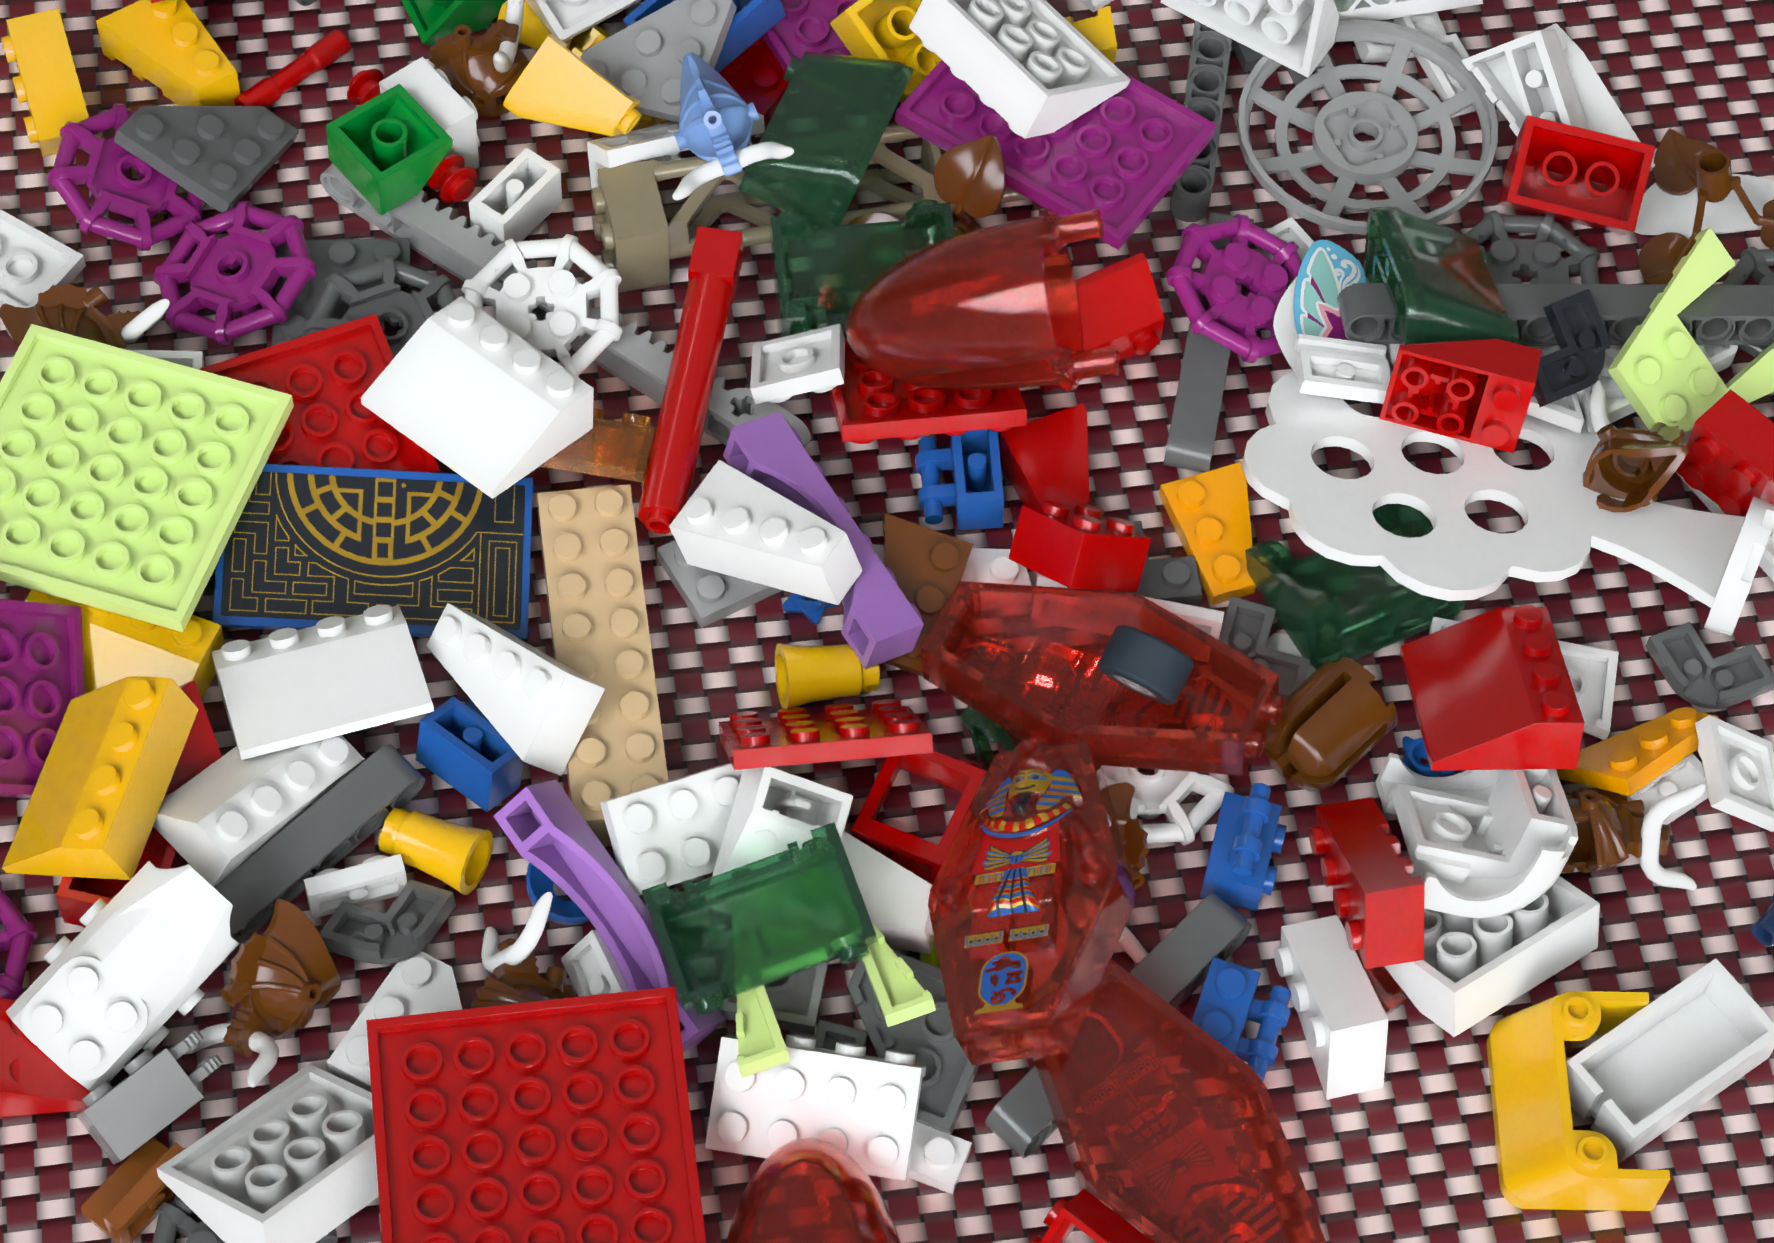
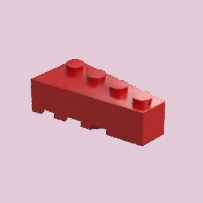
(1370, 882)

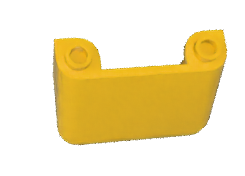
(571, 94)

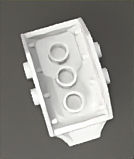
(126, 973)

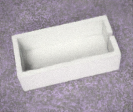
(1669, 1058)

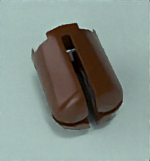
(1328, 725)

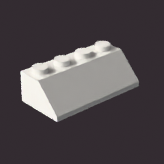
(244, 803)

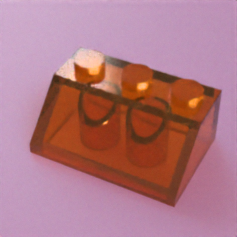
(610, 448)

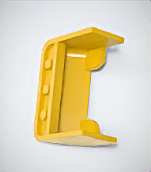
(1536, 1148)

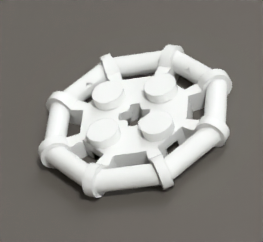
(557, 289)
(1164, 793)

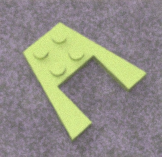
(1662, 364)
(894, 986)

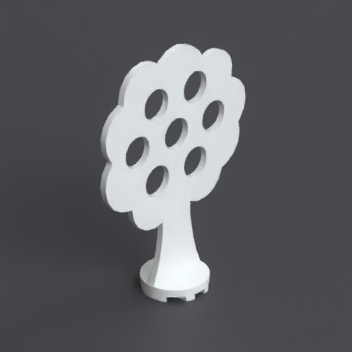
(1692, 549)

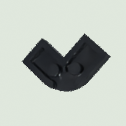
(1581, 351)

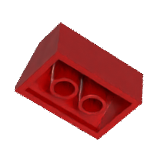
(1577, 175)
(1120, 309)

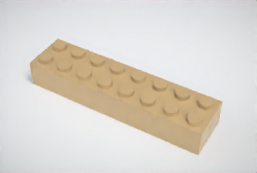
(604, 636)

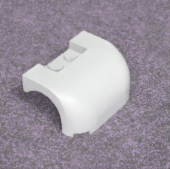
(1481, 835)

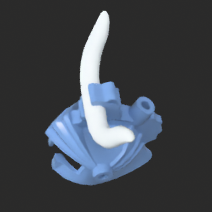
(716, 127)

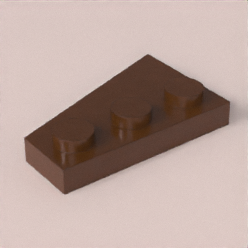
(926, 571)

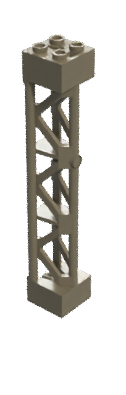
(641, 242)

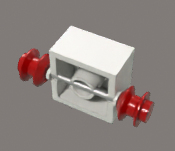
(454, 114)

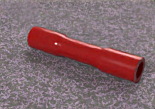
(312, 60)

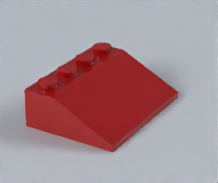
(1495, 694)

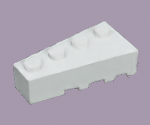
(763, 538)
(519, 689)

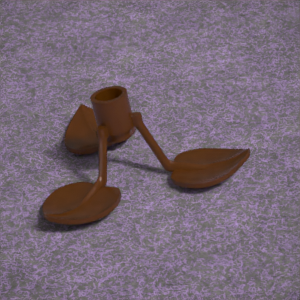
(1678, 170)
(966, 176)

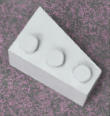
(1529, 79)
(1334, 1005)

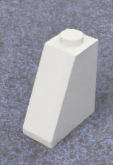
(892, 897)

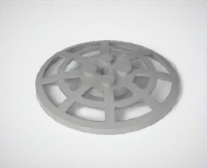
(1376, 116)

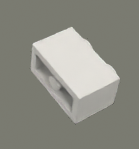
(517, 198)

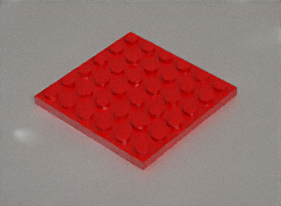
(536, 1123)

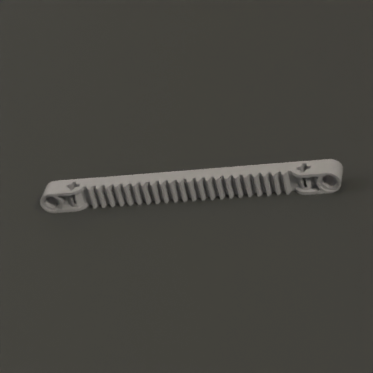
(465, 253)

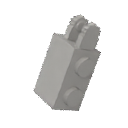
(146, 1100)

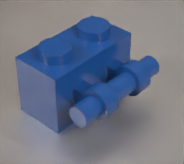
(975, 476)
(468, 753)
(1242, 848)
(1227, 1005)

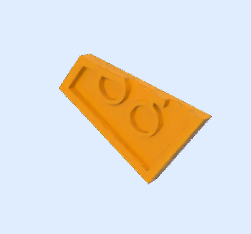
(1215, 527)
(1637, 755)

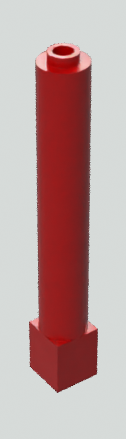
(691, 376)

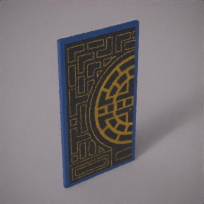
(365, 538)

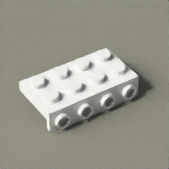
(824, 1094)

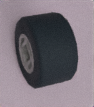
(1146, 664)

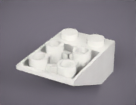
(775, 811)

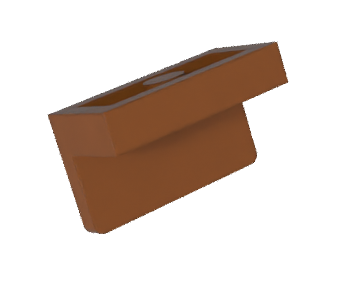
(132, 1193)

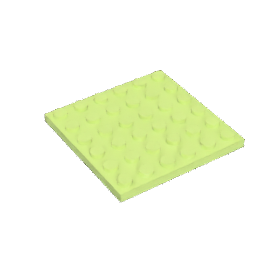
(124, 473)

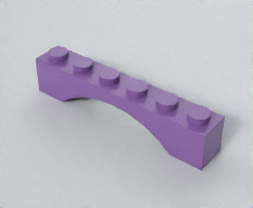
(876, 613)
(563, 846)

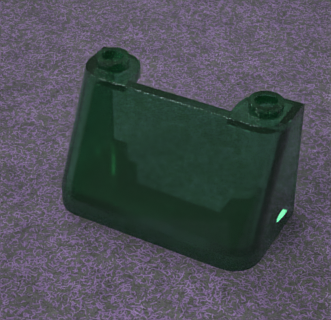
(834, 124)
(826, 268)
(1434, 280)
(1342, 607)
(761, 922)

